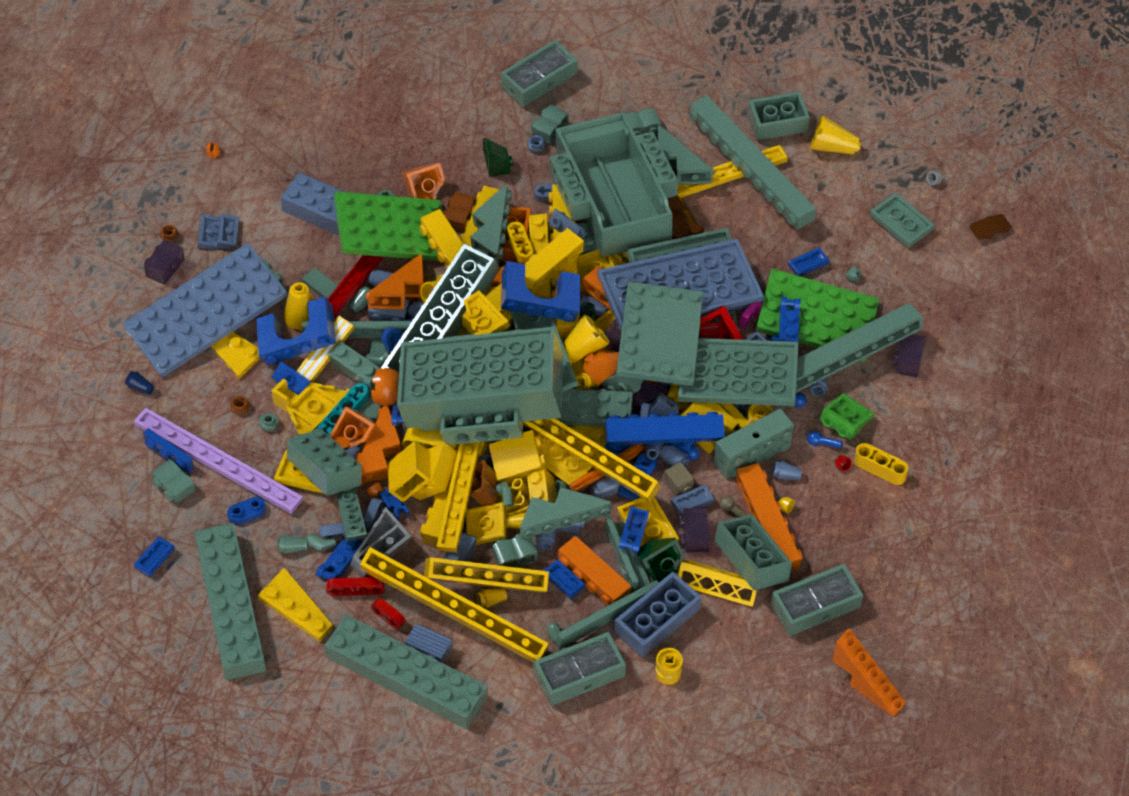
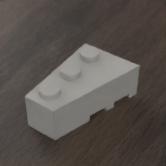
(385, 537)

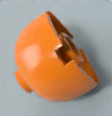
(386, 387)

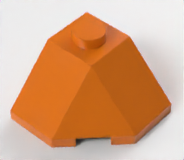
(424, 181)
(601, 365)
(352, 428)

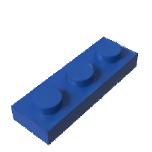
(167, 450)

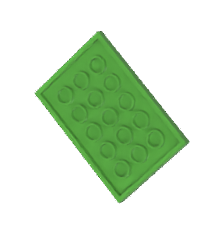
(383, 225)
(824, 309)

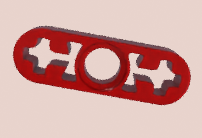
(354, 586)

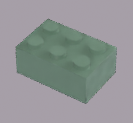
(778, 116)

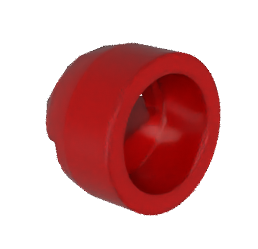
(842, 459)

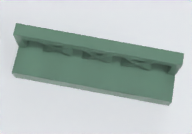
(628, 560)

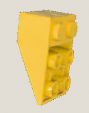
(535, 484)

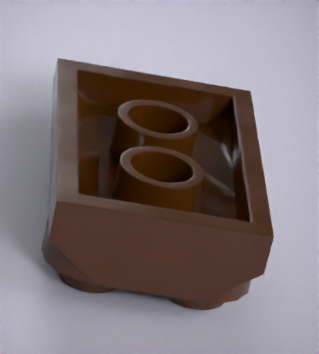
(682, 219)

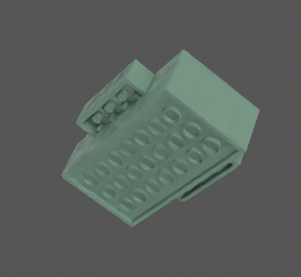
(614, 182)
(481, 384)

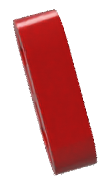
(388, 613)

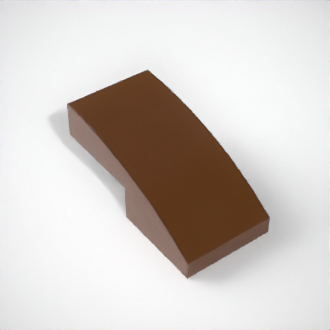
(989, 226)

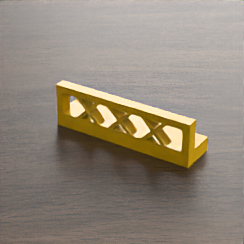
(720, 575)

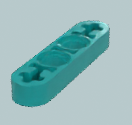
(350, 397)

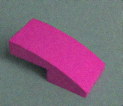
(751, 311)

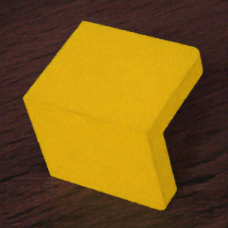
(282, 395)

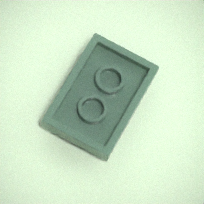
(902, 220)

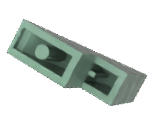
(688, 165)
(491, 223)
(567, 510)
(351, 515)

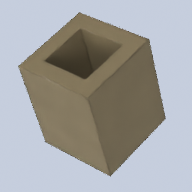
(678, 479)

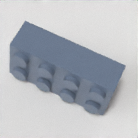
(311, 202)
(657, 614)

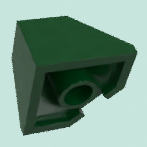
(496, 158)
(661, 557)

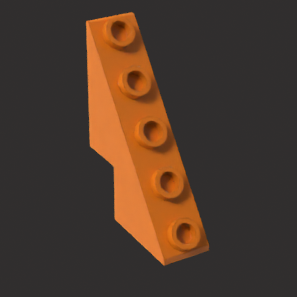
(394, 289)
(380, 445)
(866, 674)

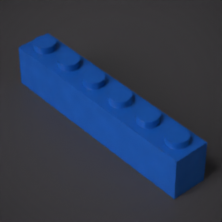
(665, 429)

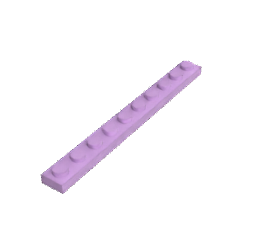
(220, 461)

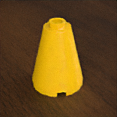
(834, 138)
(297, 306)
(584, 339)

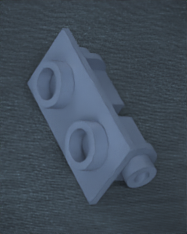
(562, 222)

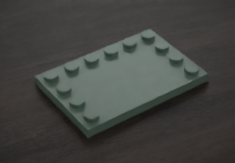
(660, 333)
(743, 373)

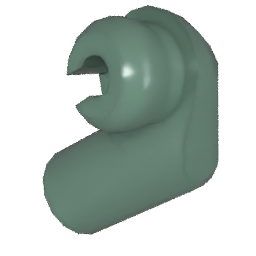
(378, 361)
(506, 492)
(318, 543)
(552, 630)

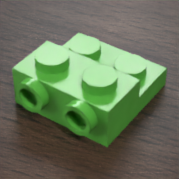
(846, 416)

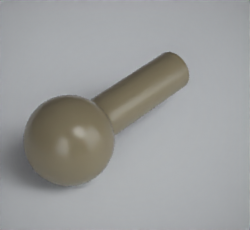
(728, 504)

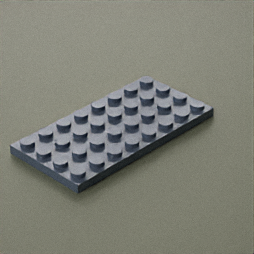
(715, 269)
(205, 310)

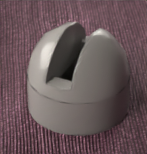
(930, 177)

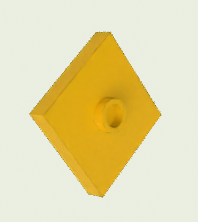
(486, 523)

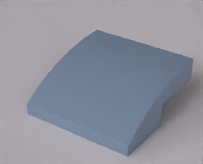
(218, 232)

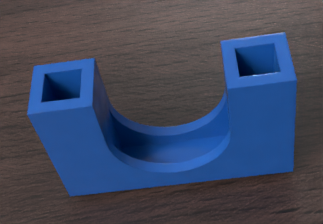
(517, 297)
(317, 335)

